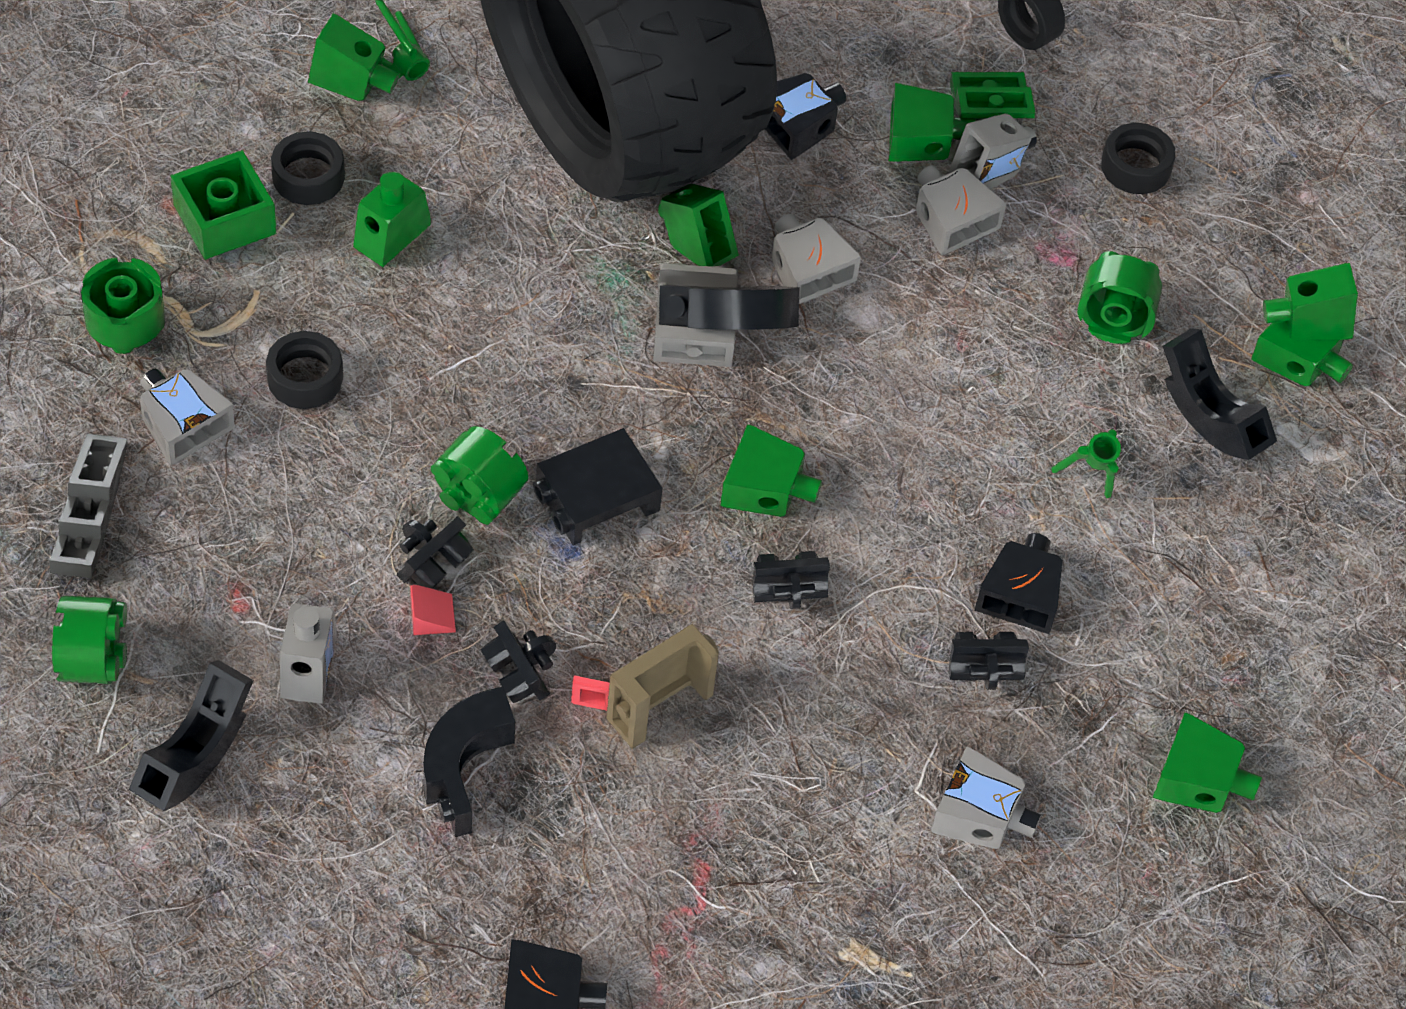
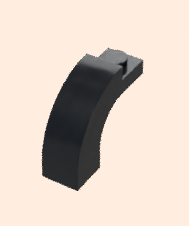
(729, 307)
(1209, 406)
(464, 731)
(194, 750)

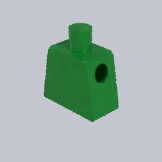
(349, 61)
(922, 124)
(390, 218)
(699, 225)
(1317, 304)
(1300, 359)
(767, 475)
(1204, 768)

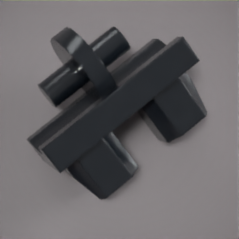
(448, 542)
(790, 579)
(988, 658)
(525, 678)

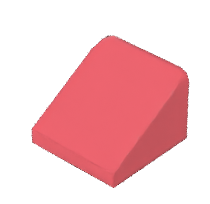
(431, 611)
(590, 692)

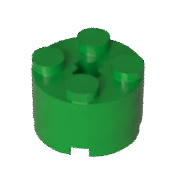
(1120, 297)
(123, 304)
(479, 474)
(88, 640)

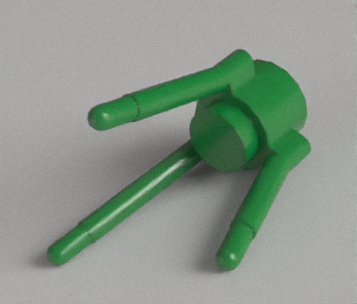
(408, 55)
(1099, 454)

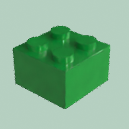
(223, 204)

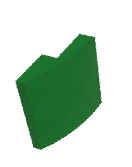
(991, 94)

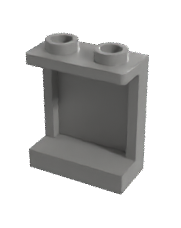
(694, 345)

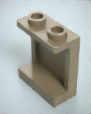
(655, 676)

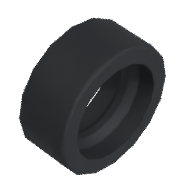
(1024, 29)
(1141, 137)
(310, 190)
(301, 345)

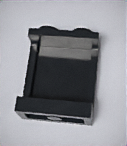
(596, 484)

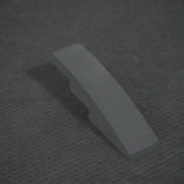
(88, 505)

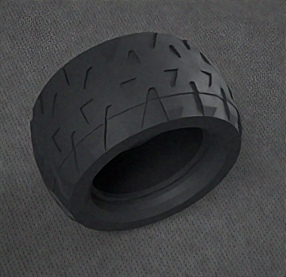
(638, 89)

